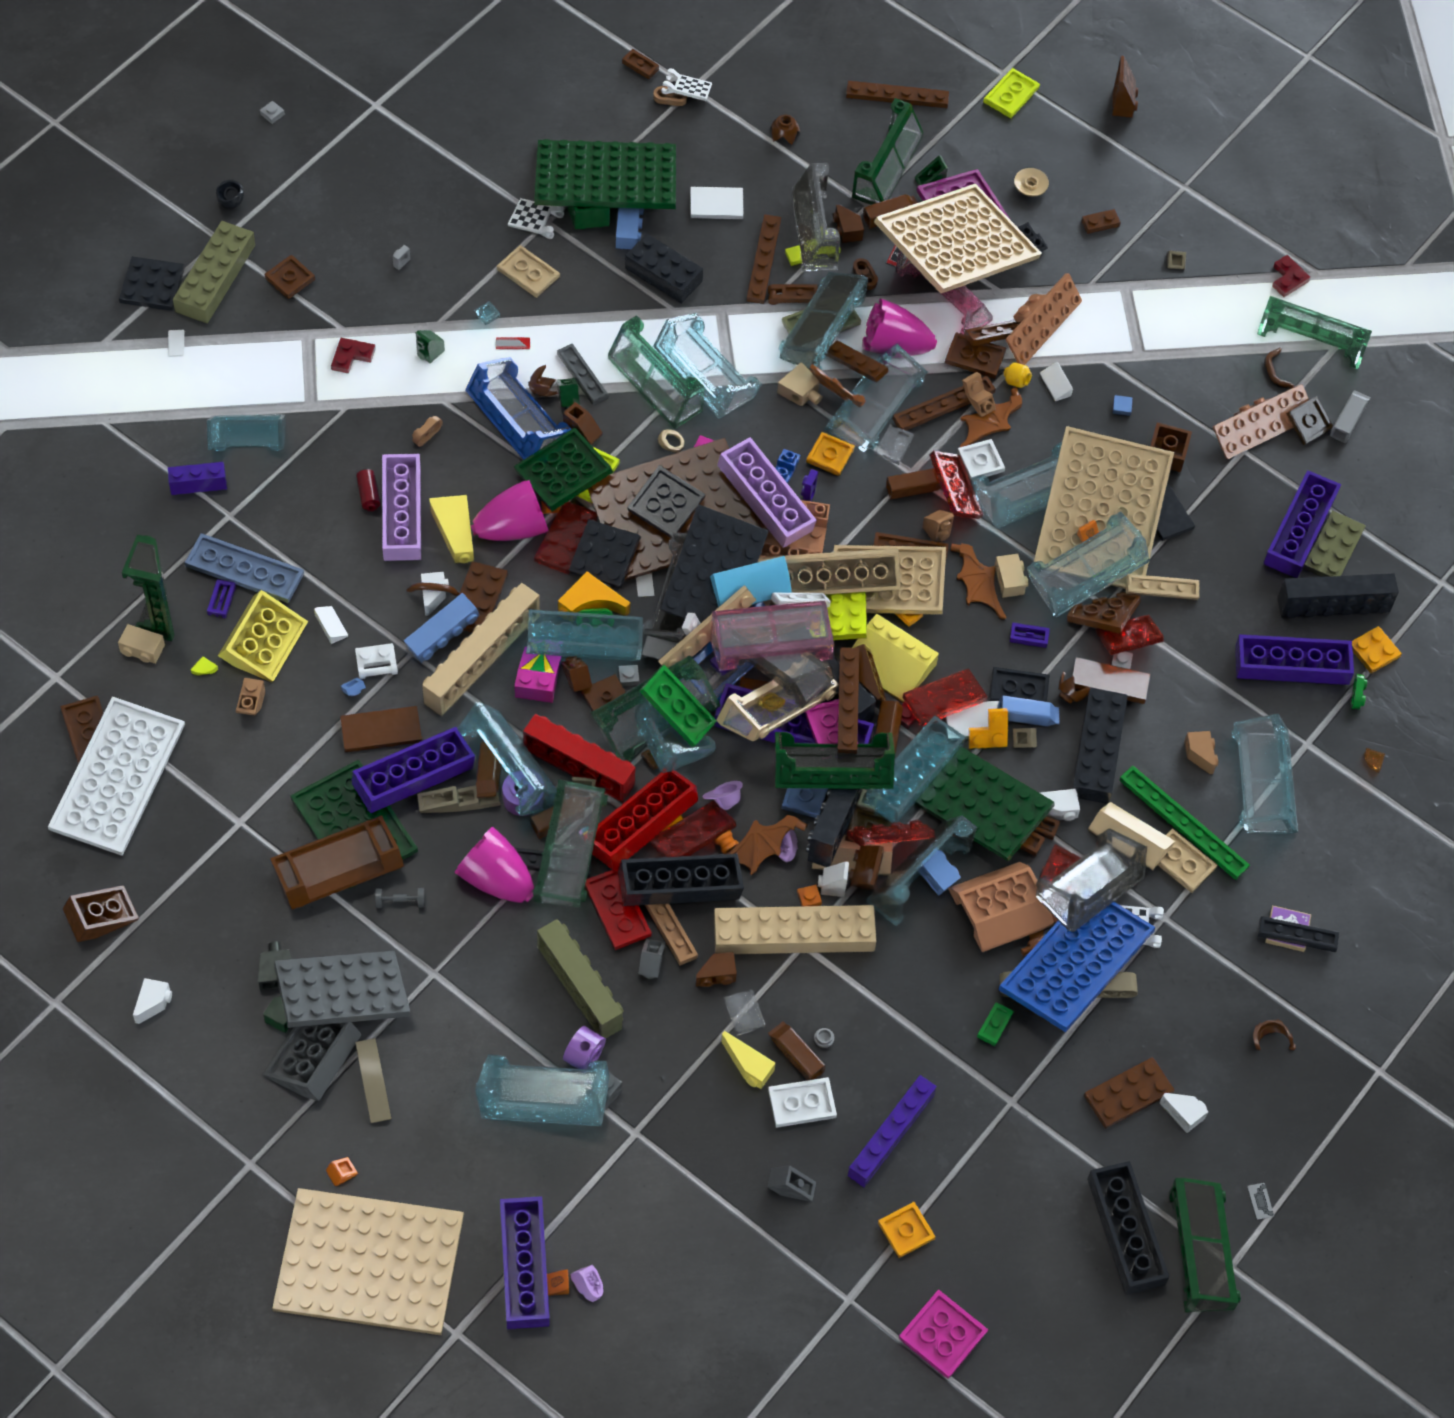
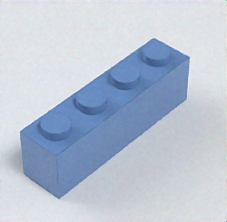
(627, 227)
(442, 628)

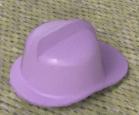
(726, 794)

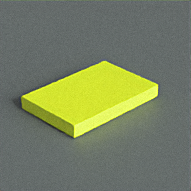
(1011, 93)

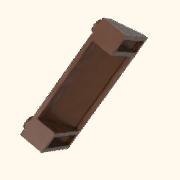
(337, 862)

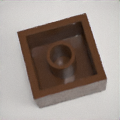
(1172, 440)

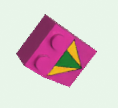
(537, 677)

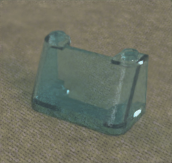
(665, 743)

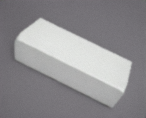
(1056, 382)
(330, 624)

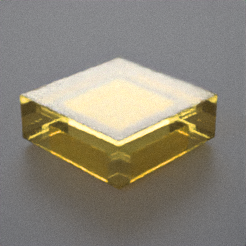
(771, 702)

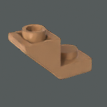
(980, 398)

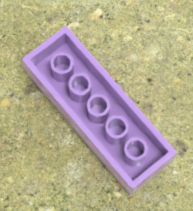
(766, 492)
(401, 507)

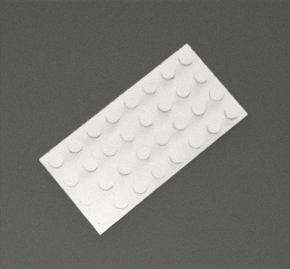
(116, 776)

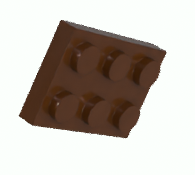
(979, 358)

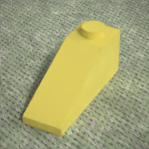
(752, 1065)

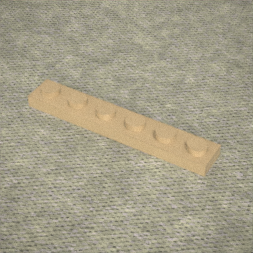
(702, 633)

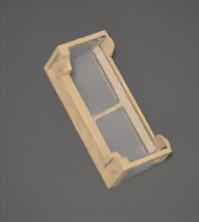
(755, 722)

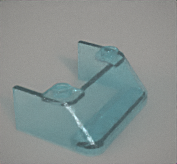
(246, 431)

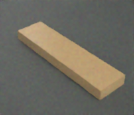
(1162, 586)

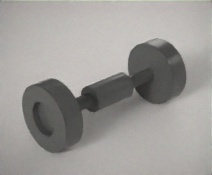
(399, 898)

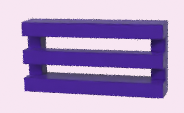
(218, 611)
(1029, 638)

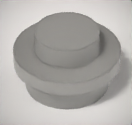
(824, 1038)

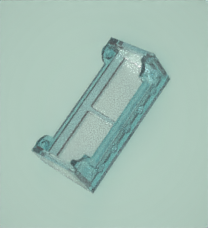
(693, 355)
(863, 424)
(1018, 492)
(1090, 565)
(1266, 775)

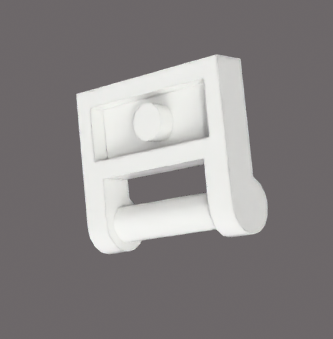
(376, 656)

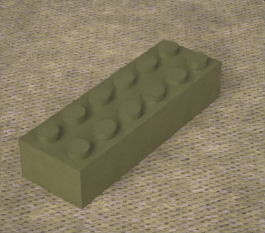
(214, 272)
(580, 979)

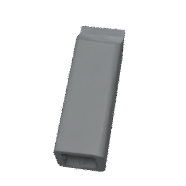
(1349, 416)

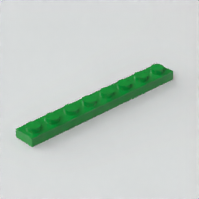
(1184, 822)

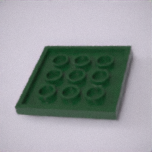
(563, 469)

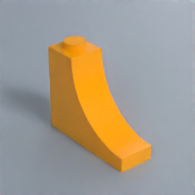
(592, 594)

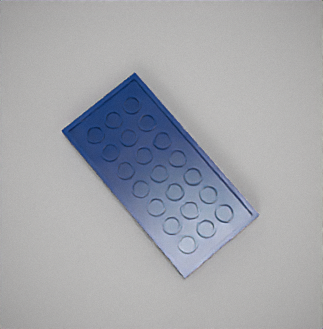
(1074, 967)

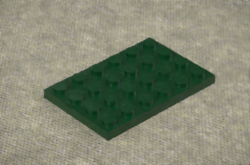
(990, 799)
(336, 806)

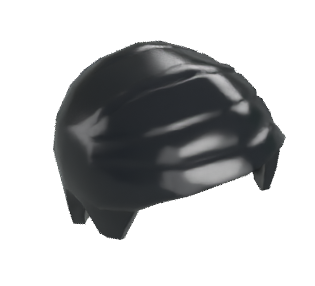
(230, 193)

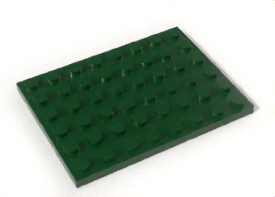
(605, 174)

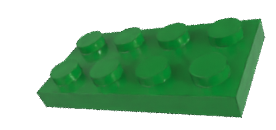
(678, 706)

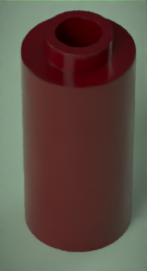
(368, 490)

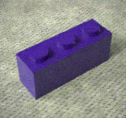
(197, 478)

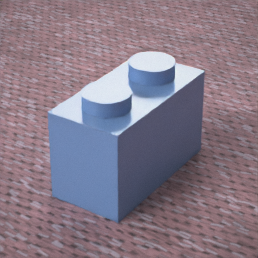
(939, 873)

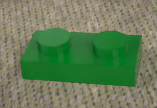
(995, 1024)

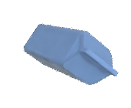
(1030, 711)

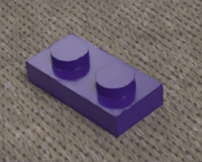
(809, 485)

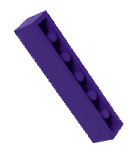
(892, 1131)

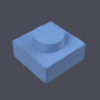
(353, 687)

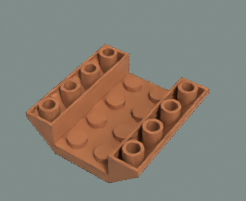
(808, 544)
(1002, 905)

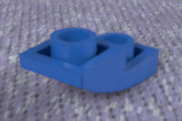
(787, 464)

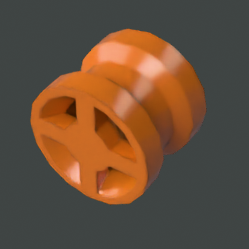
(726, 842)

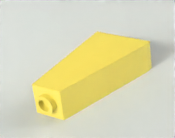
(454, 524)

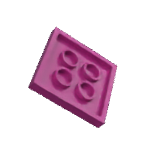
(943, 1334)

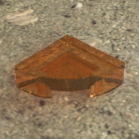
(1374, 759)

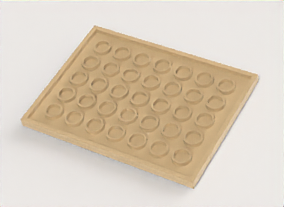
(957, 238)
(1097, 480)
(368, 1261)

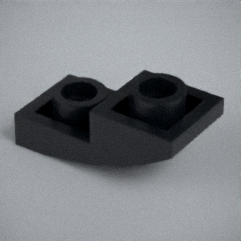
(1035, 238)

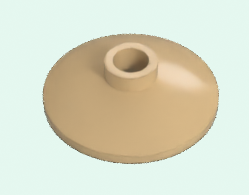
(1031, 182)

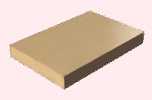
(528, 271)
(1186, 863)

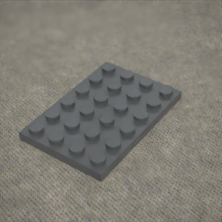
(341, 989)

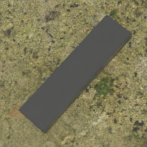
(582, 374)

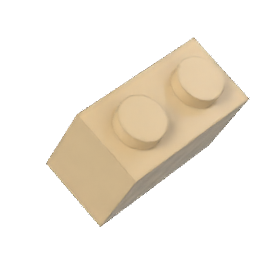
(1010, 575)
(141, 644)

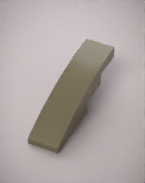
(454, 800)
(373, 1080)

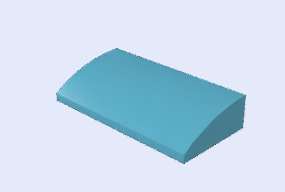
(759, 578)

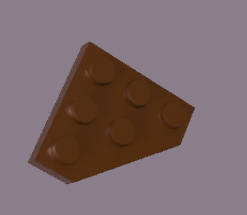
(1106, 613)

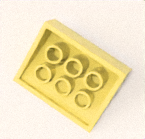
(263, 637)
(898, 657)

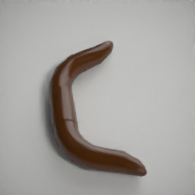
(1271, 372)
(434, 587)

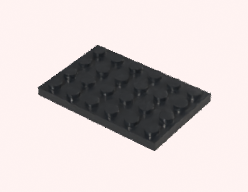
(710, 547)

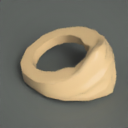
(664, 443)

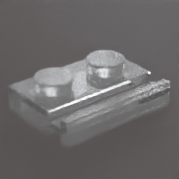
(894, 444)
(744, 1012)

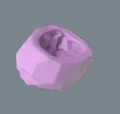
(789, 846)
(588, 1283)

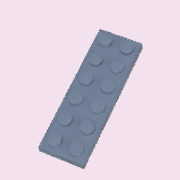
(244, 567)

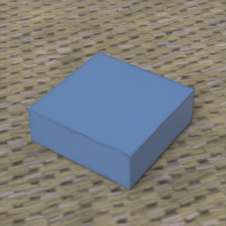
(1122, 405)

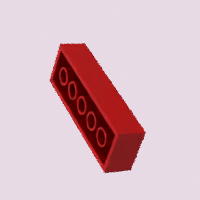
(579, 757)
(643, 817)

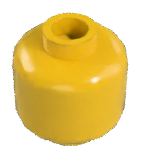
(1017, 375)

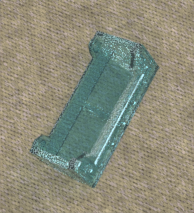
(535, 788)
(542, 1092)

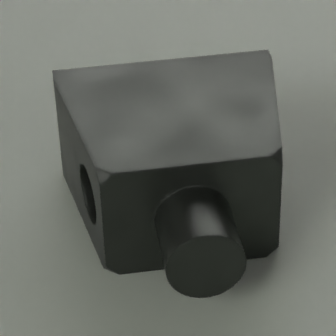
(267, 976)

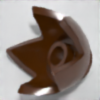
(785, 127)
(541, 385)
(1068, 691)

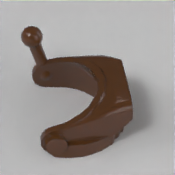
(1271, 1026)

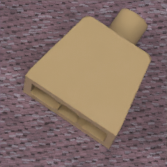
(800, 386)

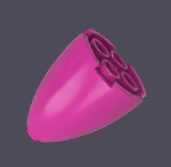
(894, 324)
(511, 515)
(497, 869)

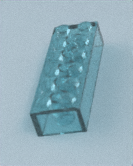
(584, 635)
(916, 769)

